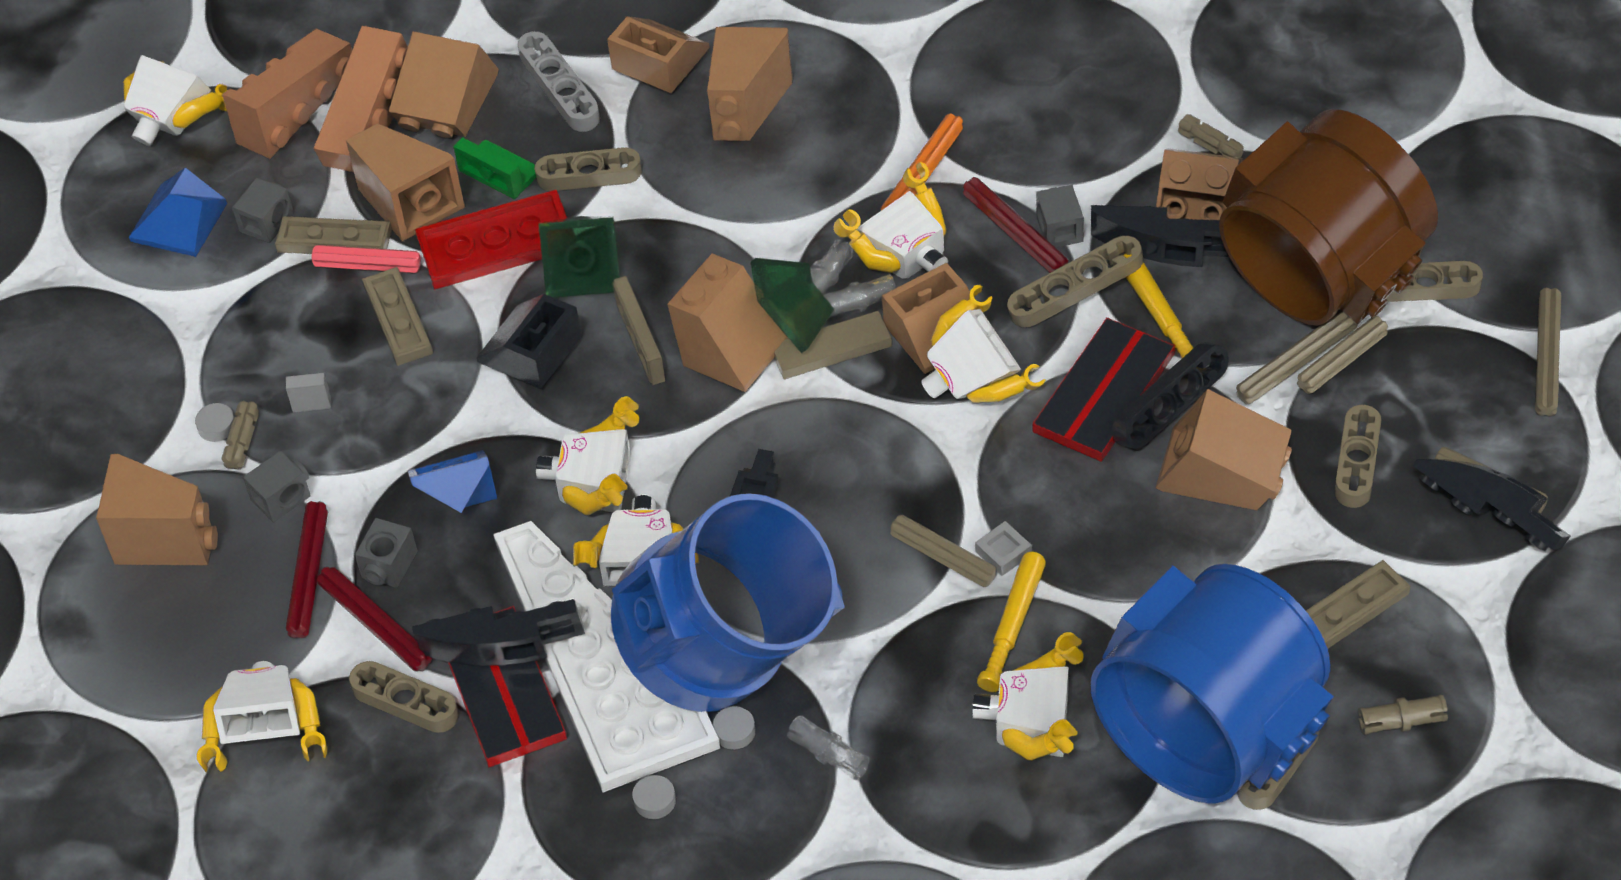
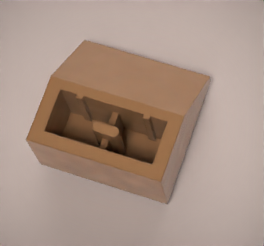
(654, 52)
(1194, 184)
(915, 309)

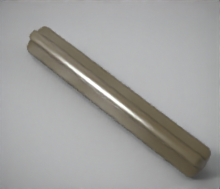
(1548, 352)
(1295, 357)

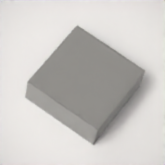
(308, 392)
(1002, 548)

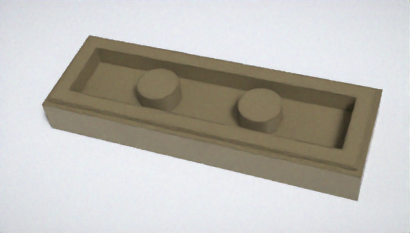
(304, 233)
(397, 316)
(638, 330)
(834, 345)
(1358, 602)

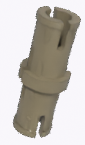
(1402, 714)

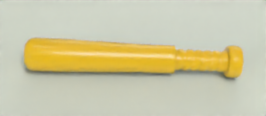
(1157, 305)
(1015, 610)

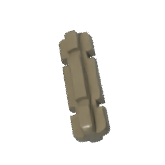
(1209, 137)
(240, 435)

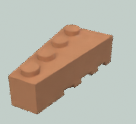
(286, 93)
(362, 94)

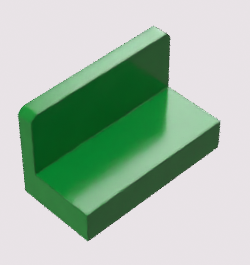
(494, 166)

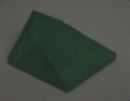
(579, 255)
(791, 299)

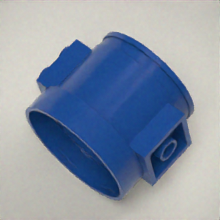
(675, 636)
(1213, 682)

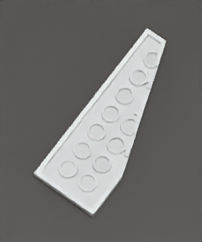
(615, 716)

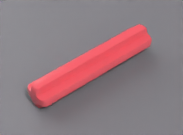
(365, 258)

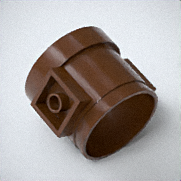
(1328, 218)

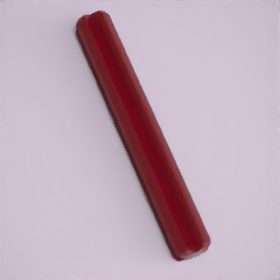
(1014, 225)
(306, 569)
(373, 618)

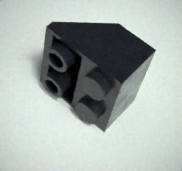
(533, 340)

